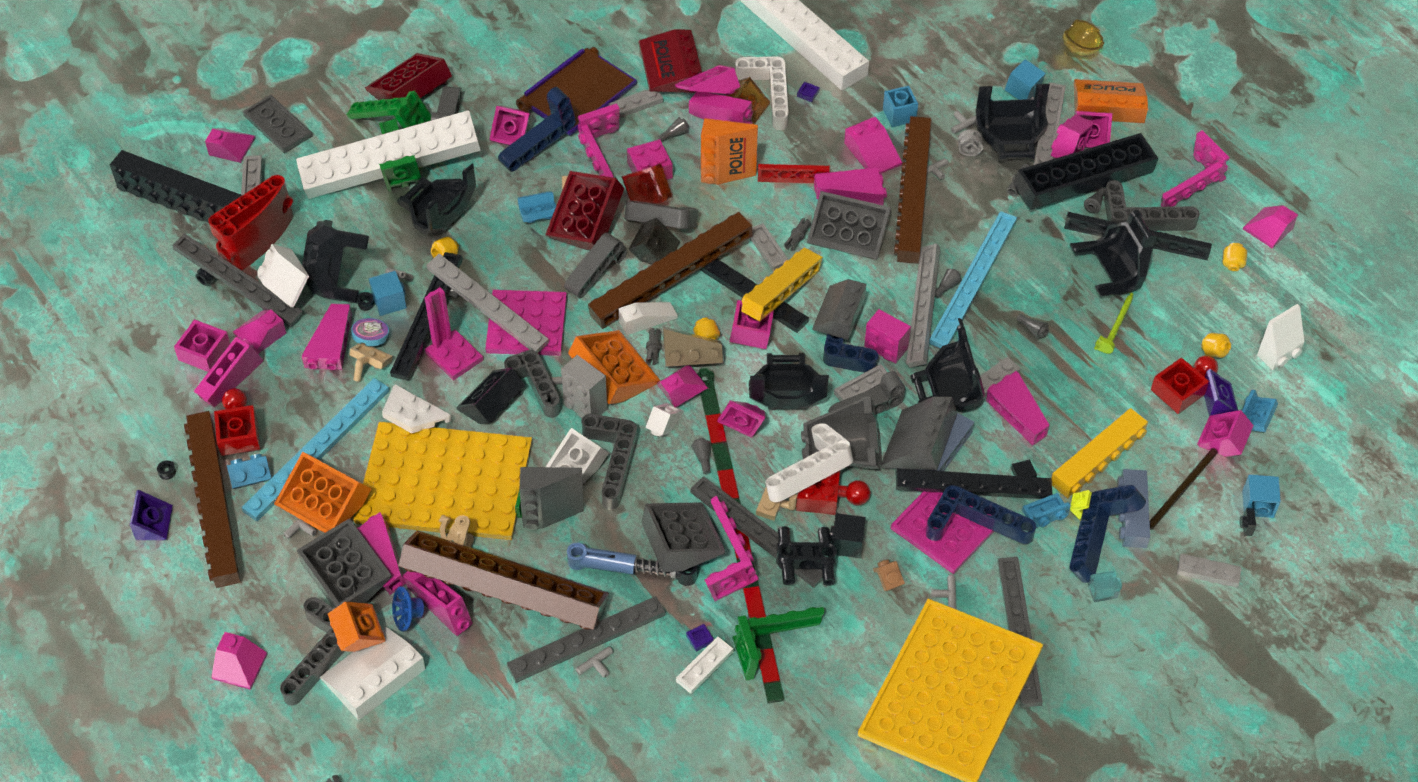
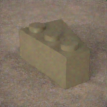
(690, 349)

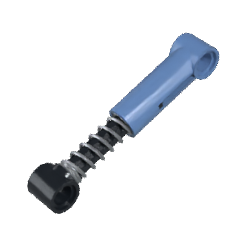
(622, 563)

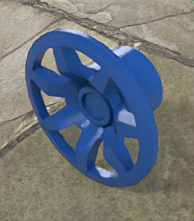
(408, 608)

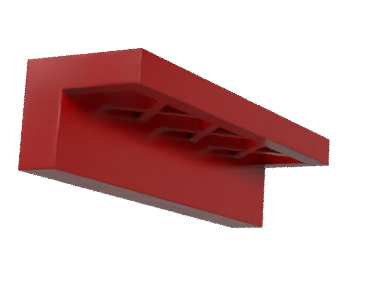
(789, 173)

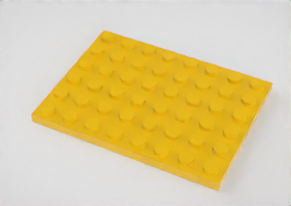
(445, 474)
(951, 691)

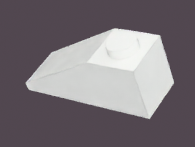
(645, 315)

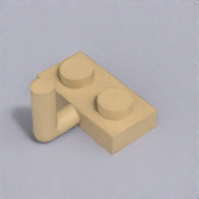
(369, 355)
(770, 509)

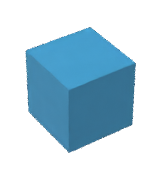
(1023, 80)
(899, 106)
(388, 293)
(1262, 495)

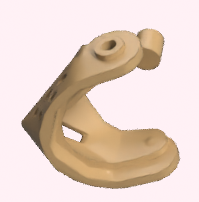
(458, 531)

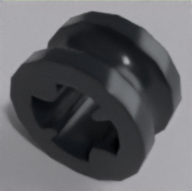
(362, 304)
(169, 474)

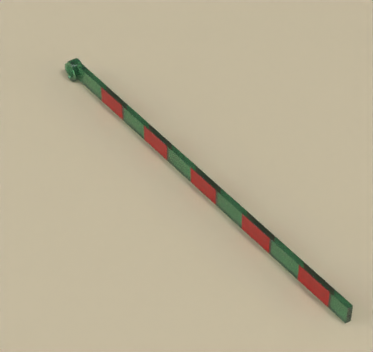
(728, 484)

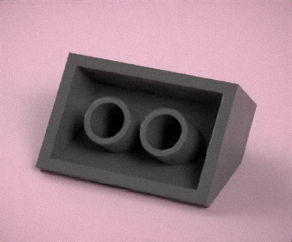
(840, 308)

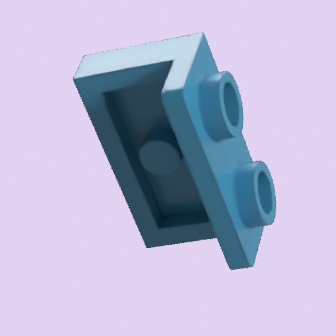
(536, 206)
(1259, 410)
(248, 472)
(1047, 510)

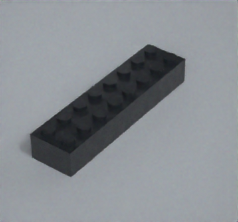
(1085, 170)
(169, 186)

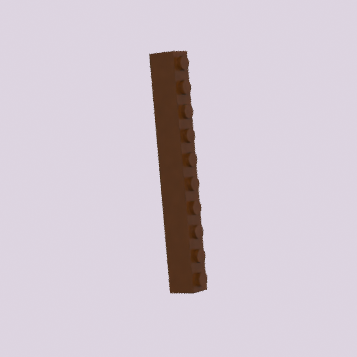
(913, 191)
(671, 269)
(213, 501)

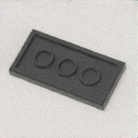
(277, 124)

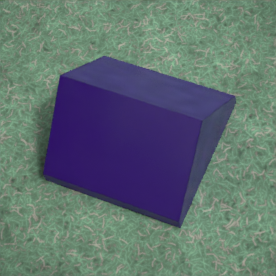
(1219, 394)
(150, 517)

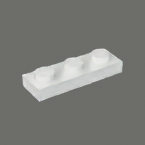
(704, 665)

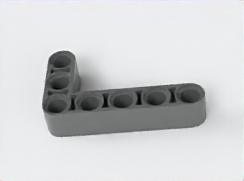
(1155, 218)
(624, 435)
(321, 651)

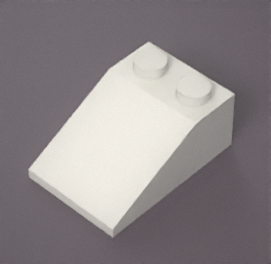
(283, 274)
(1282, 338)
(578, 452)

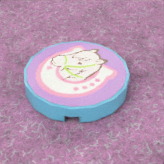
(370, 331)

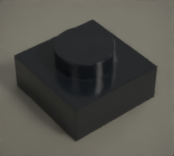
(1248, 522)

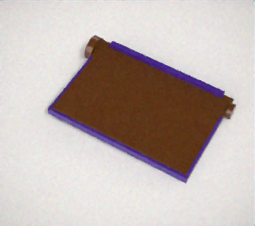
(585, 79)

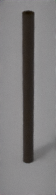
(1182, 488)

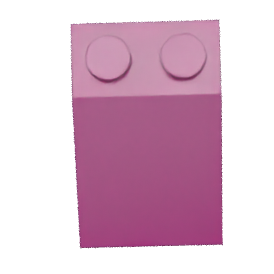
(715, 80)
(872, 145)

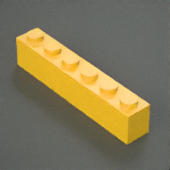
(781, 284)
(1099, 453)

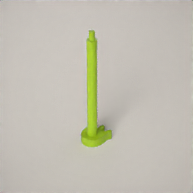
(1106, 344)

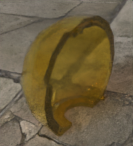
(1083, 38)

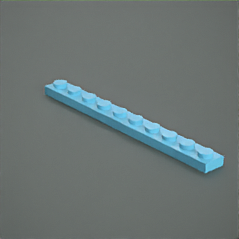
(973, 280)
(318, 446)

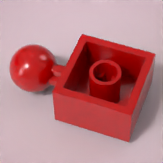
(1182, 384)
(236, 425)
(823, 495)

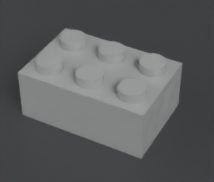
(583, 387)

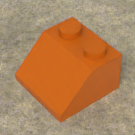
(356, 626)

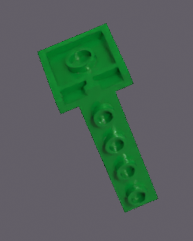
(407, 110)
(401, 170)
(773, 623)

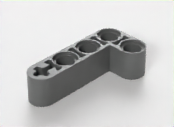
(449, 102)
(669, 216)
(594, 264)
(530, 365)
(884, 397)

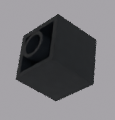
(848, 535)

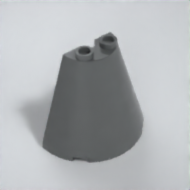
(857, 425)

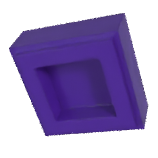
(808, 92)
(699, 637)

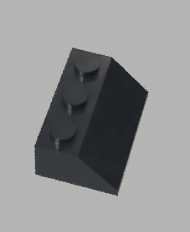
(491, 396)

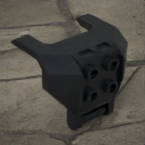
(1012, 124)
(439, 201)
(1124, 254)
(324, 257)
(952, 374)
(787, 384)

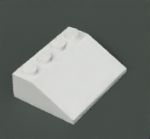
(374, 673)

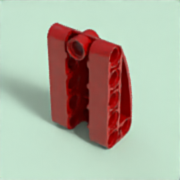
(252, 222)

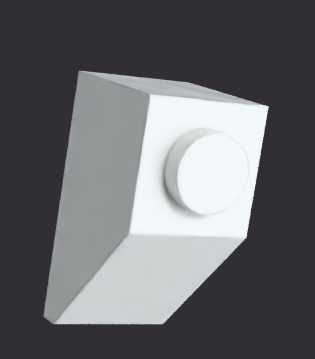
(663, 419)

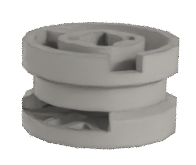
(970, 143)

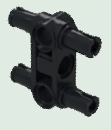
(806, 555)

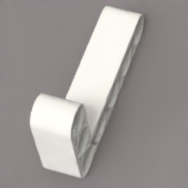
(773, 70)
(832, 456)

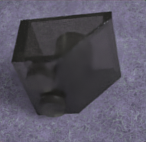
(653, 242)

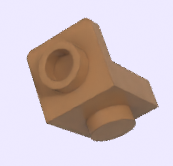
(889, 574)

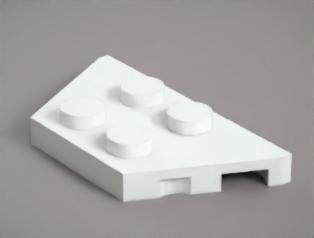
(411, 411)

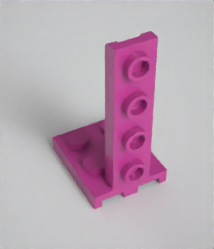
(594, 125)
(1213, 160)
(448, 347)
(736, 574)

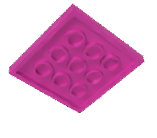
(540, 309)
(958, 542)

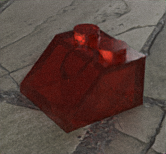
(647, 185)

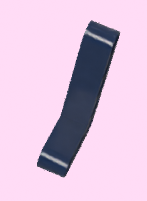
(543, 134)
(848, 356)
(978, 514)
(1094, 526)

